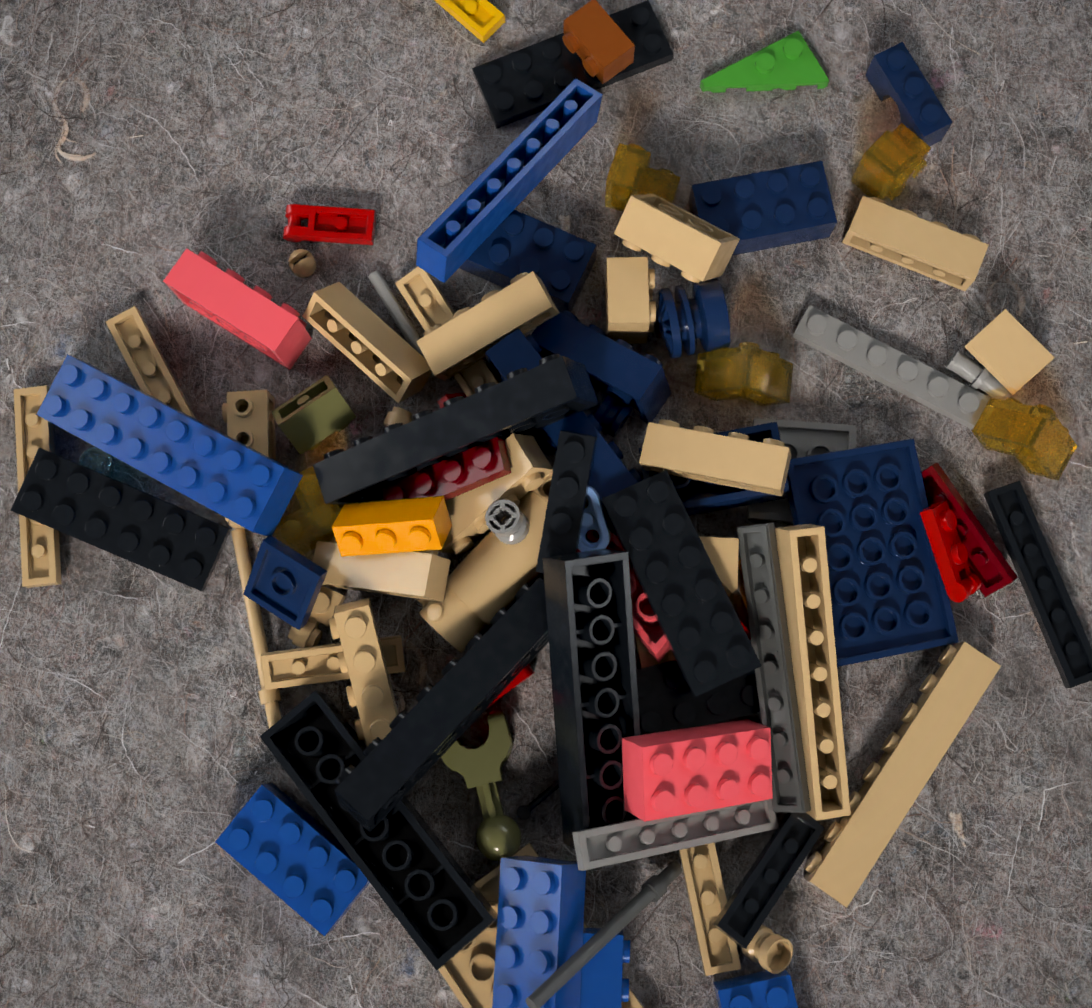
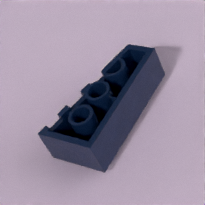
(609, 363)

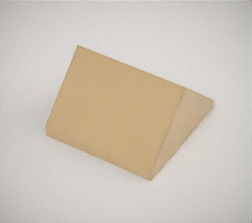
(1009, 352)
(724, 557)

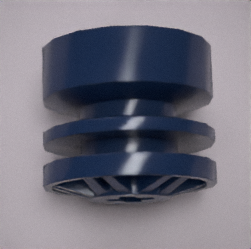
(699, 317)

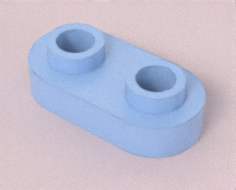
(594, 519)

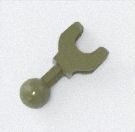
(481, 768)

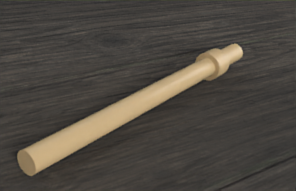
(267, 697)

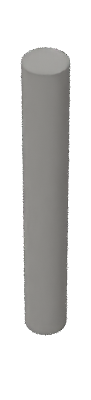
(395, 309)

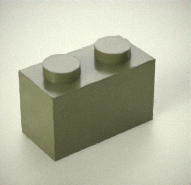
(313, 415)

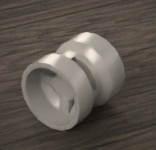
(513, 527)

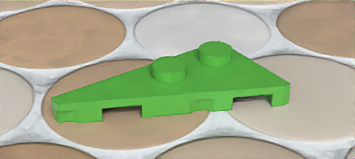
(779, 65)

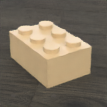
(675, 237)

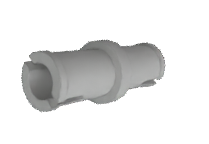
(977, 375)

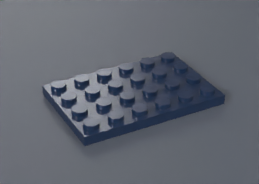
(878, 551)

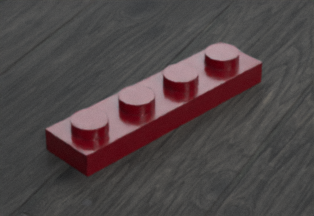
(455, 474)
(983, 555)

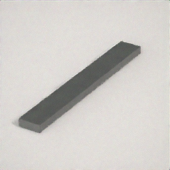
(776, 674)

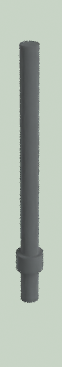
(651, 891)

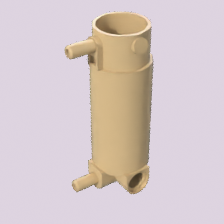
(489, 577)

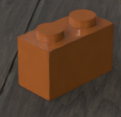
(598, 41)

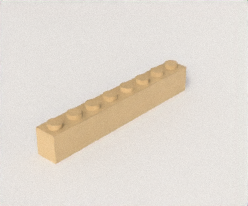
(814, 663)
(901, 771)

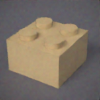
(627, 298)

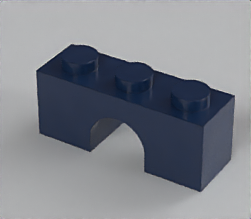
(898, 76)

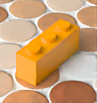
(392, 526)

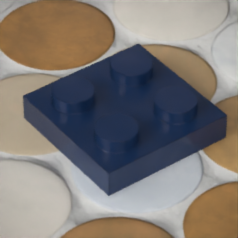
(284, 582)

